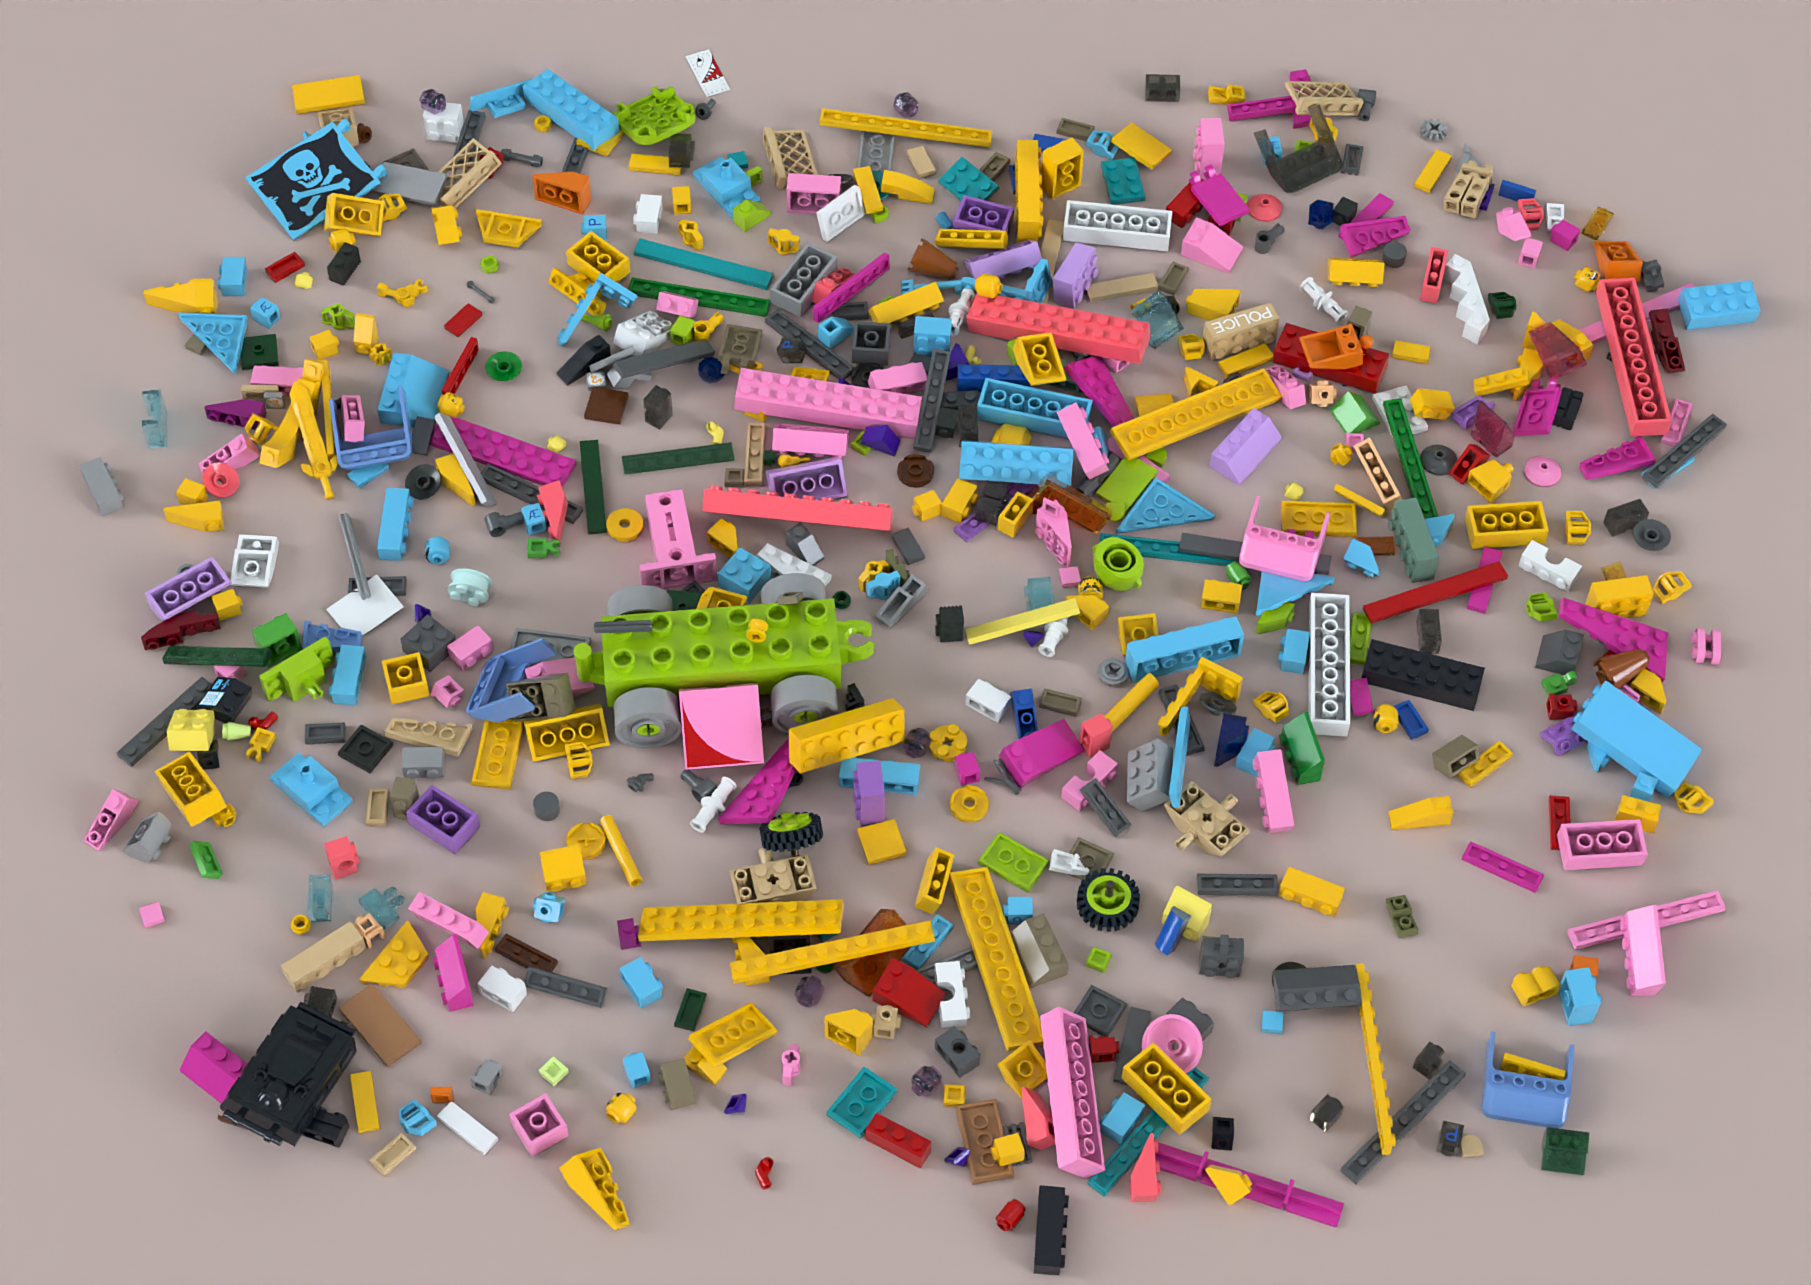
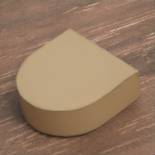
(1471, 1146)

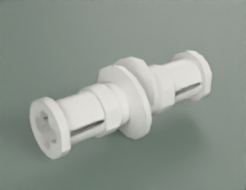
(1323, 301)
(959, 310)
(1054, 633)
(713, 804)

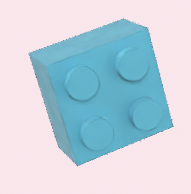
(930, 334)
(744, 574)
(1579, 996)

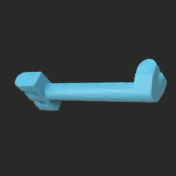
(908, 286)

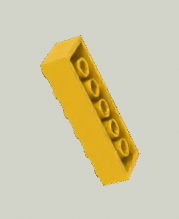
(1028, 191)
(846, 735)

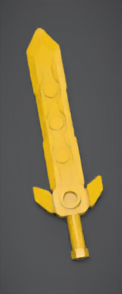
(313, 441)

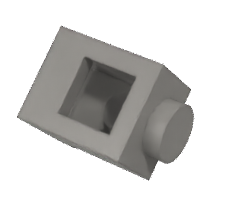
(487, 1077)

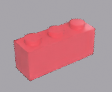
(1434, 275)

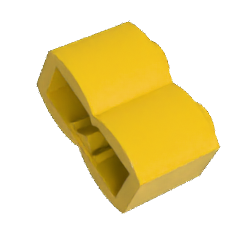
(1535, 985)

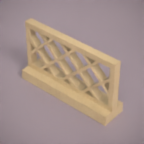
(1330, 104)
(773, 147)
(471, 180)

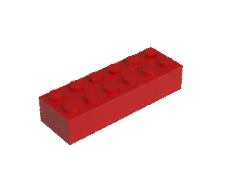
(1366, 377)

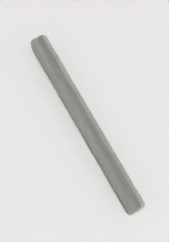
(354, 555)

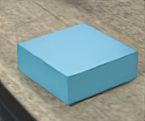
(1272, 1022)

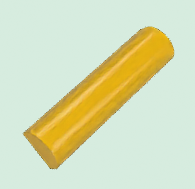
(972, 238)
(1132, 700)

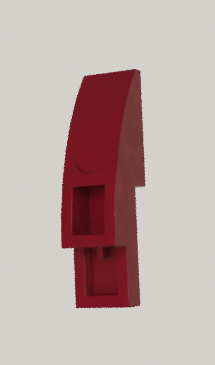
(1665, 341)
(173, 629)

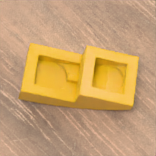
(1228, 95)

